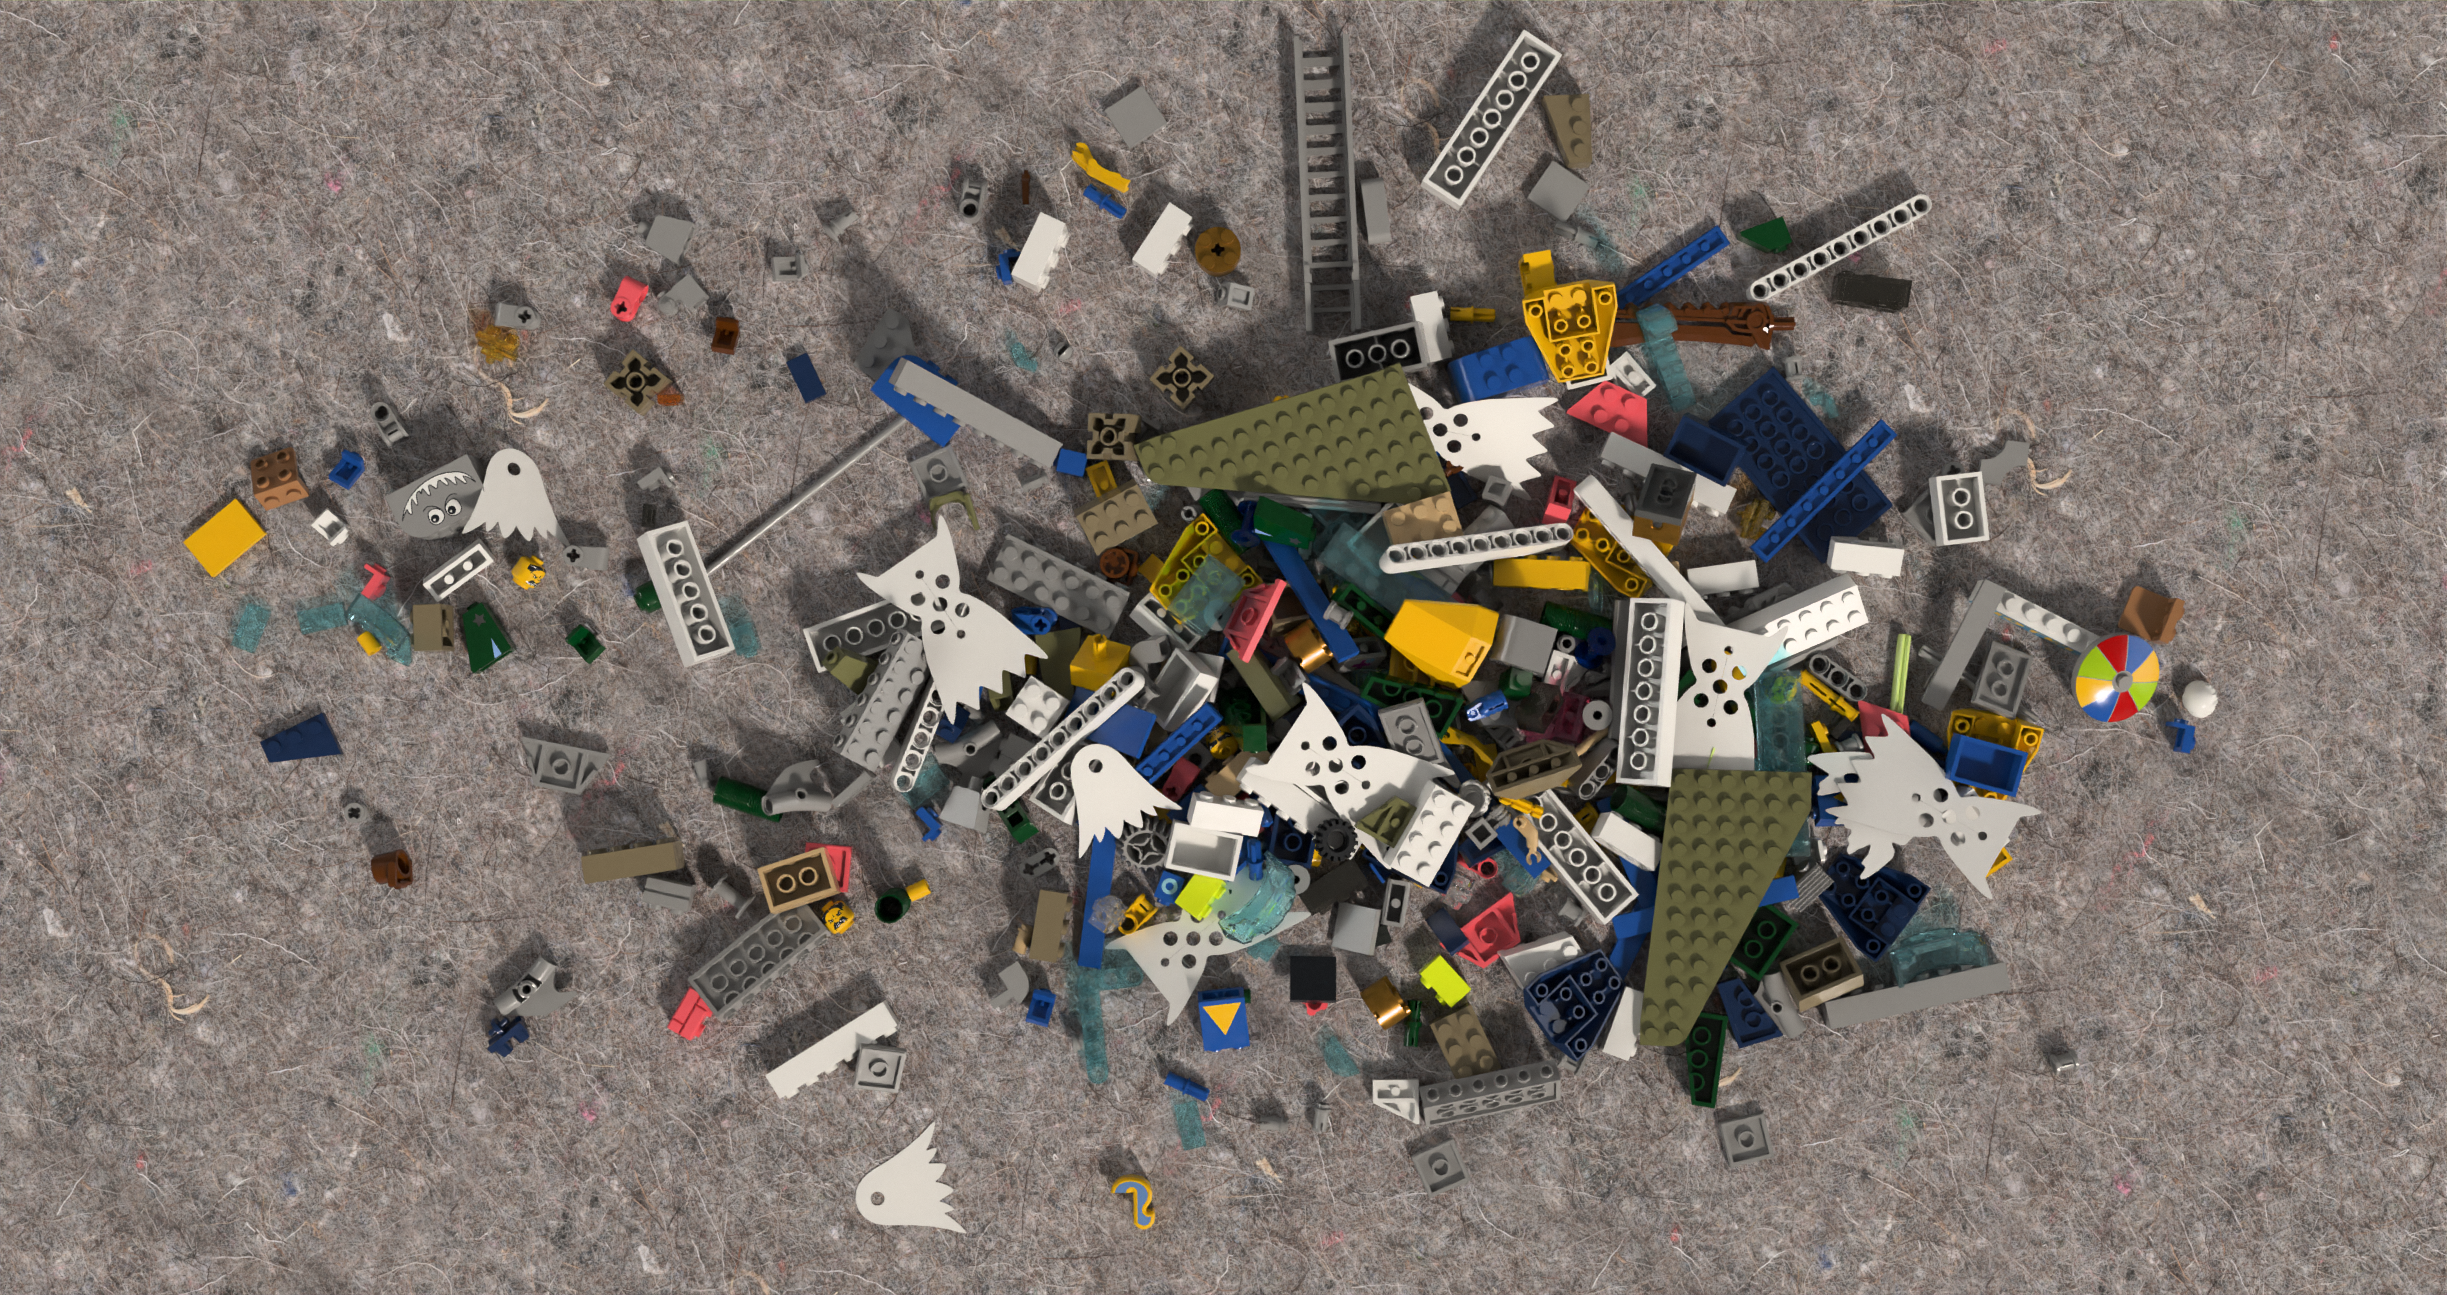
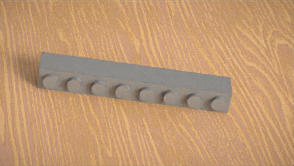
(974, 412)
(1917, 993)

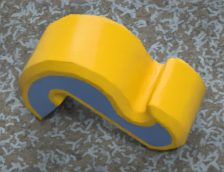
(1142, 1197)

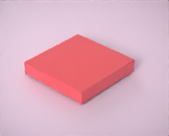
(841, 861)

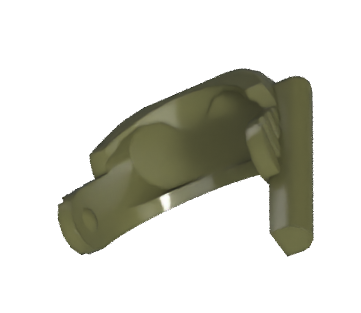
(957, 497)

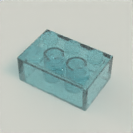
(1206, 596)

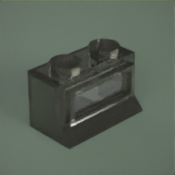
(1477, 590)

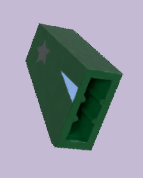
(1282, 524)
(485, 637)

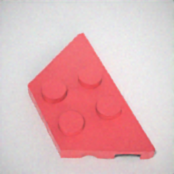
(1614, 411)
(1251, 617)
(1873, 724)
(1490, 932)

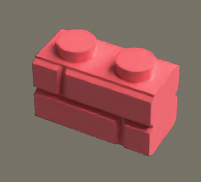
(690, 1016)

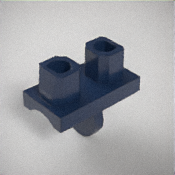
(505, 1031)

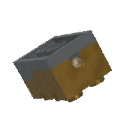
(1664, 504)

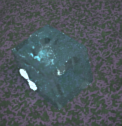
(1264, 948)

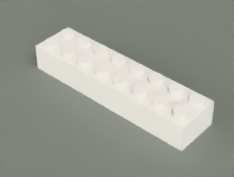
(1491, 120)
(1650, 692)
(1577, 857)

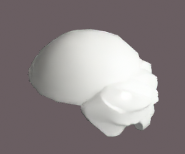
(2199, 698)
(1477, 794)

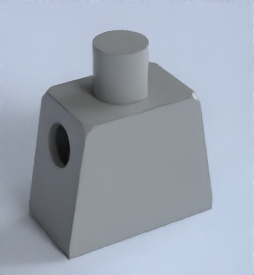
(668, 237)
(966, 808)

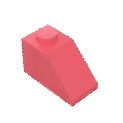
(1559, 501)

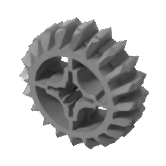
(1143, 845)

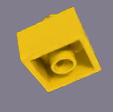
(1098, 662)

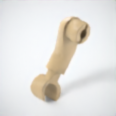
(1530, 833)

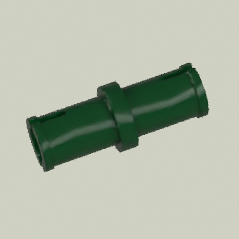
(1412, 1024)

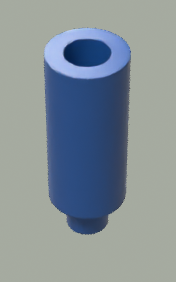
(1927, 738)

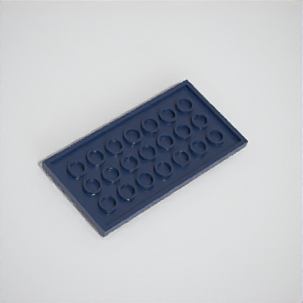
(1790, 453)

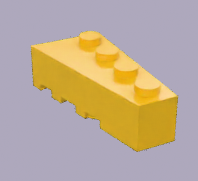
(1536, 271)
(1542, 573)

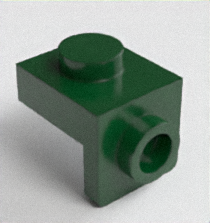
(585, 643)

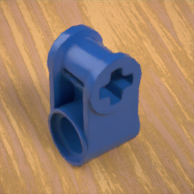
(1034, 619)

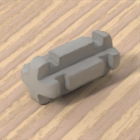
(1034, 481)

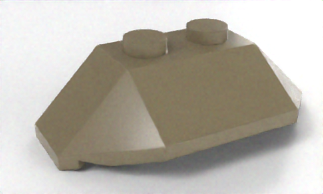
(1532, 768)

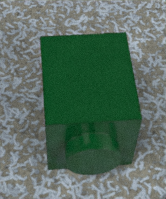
(1515, 683)

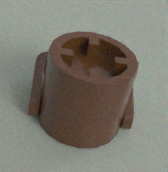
(1115, 565)
(391, 868)

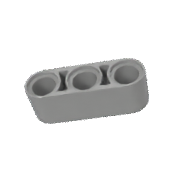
(1375, 210)
(1846, 682)
(1595, 769)

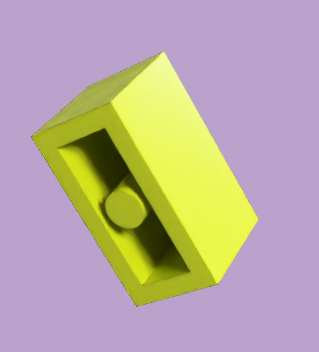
(1200, 895)
(1444, 981)

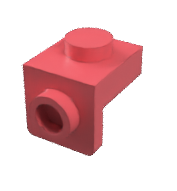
(377, 584)

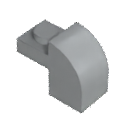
(1149, 653)
(1018, 984)

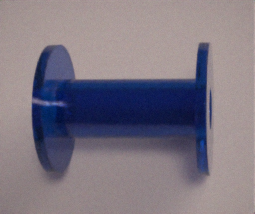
(1246, 535)
(1590, 652)

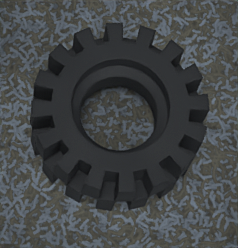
(1324, 831)

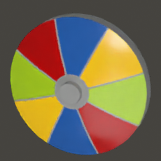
(2115, 677)

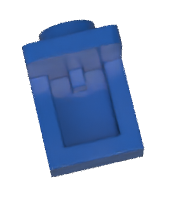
(1004, 269)
(348, 469)
(2185, 737)
(930, 816)
(1041, 1007)

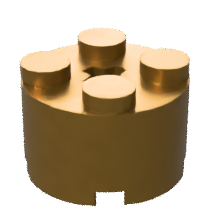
(1217, 238)
(1308, 646)
(1385, 1002)

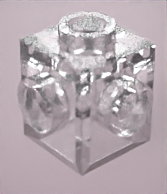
(1459, 891)
(1108, 913)

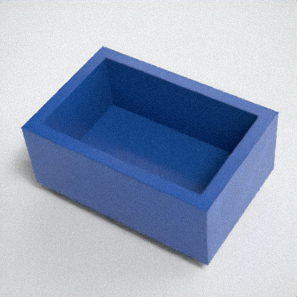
(1984, 764)

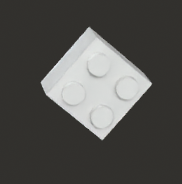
(1038, 707)

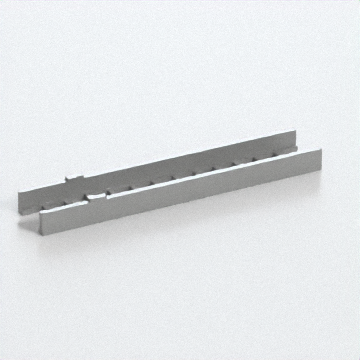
(1303, 130)

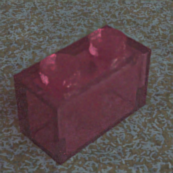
(1569, 722)

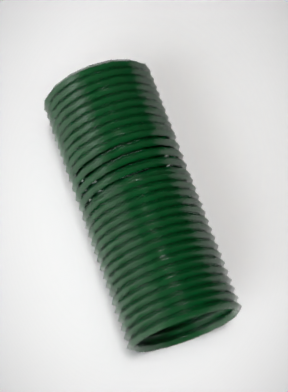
(1223, 513)
(1576, 623)
(742, 798)
(1639, 808)
(880, 910)

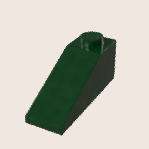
(1015, 817)

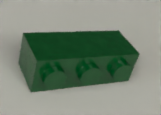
(1364, 608)

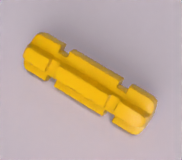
(1523, 806)

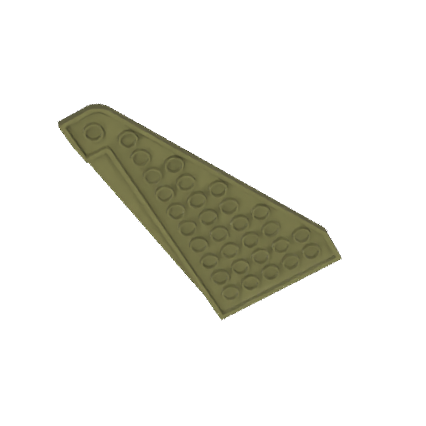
(1330, 442)
(1716, 863)

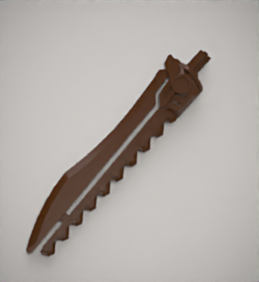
(1737, 316)

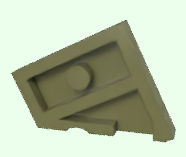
(1388, 820)

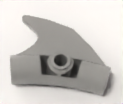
(973, 760)
(796, 791)
(1774, 992)
(543, 995)

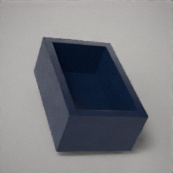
(1706, 449)

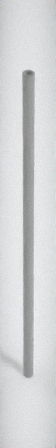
(805, 495)

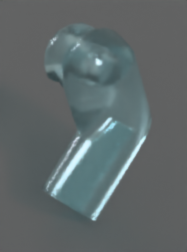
(1020, 358)
(1826, 401)

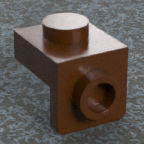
(726, 335)

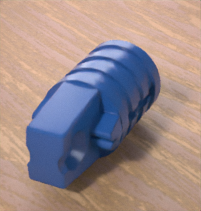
(1486, 706)

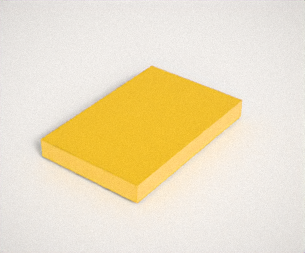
(225, 537)

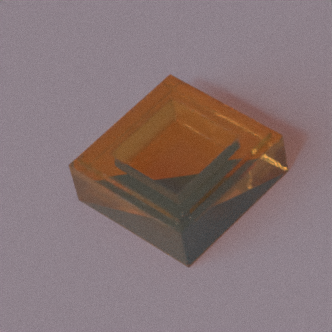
(671, 399)

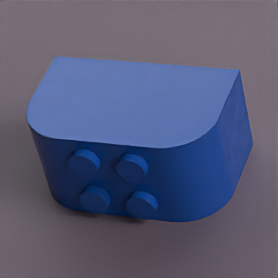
(1498, 371)
(933, 425)

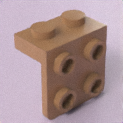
(277, 479)
(2151, 615)

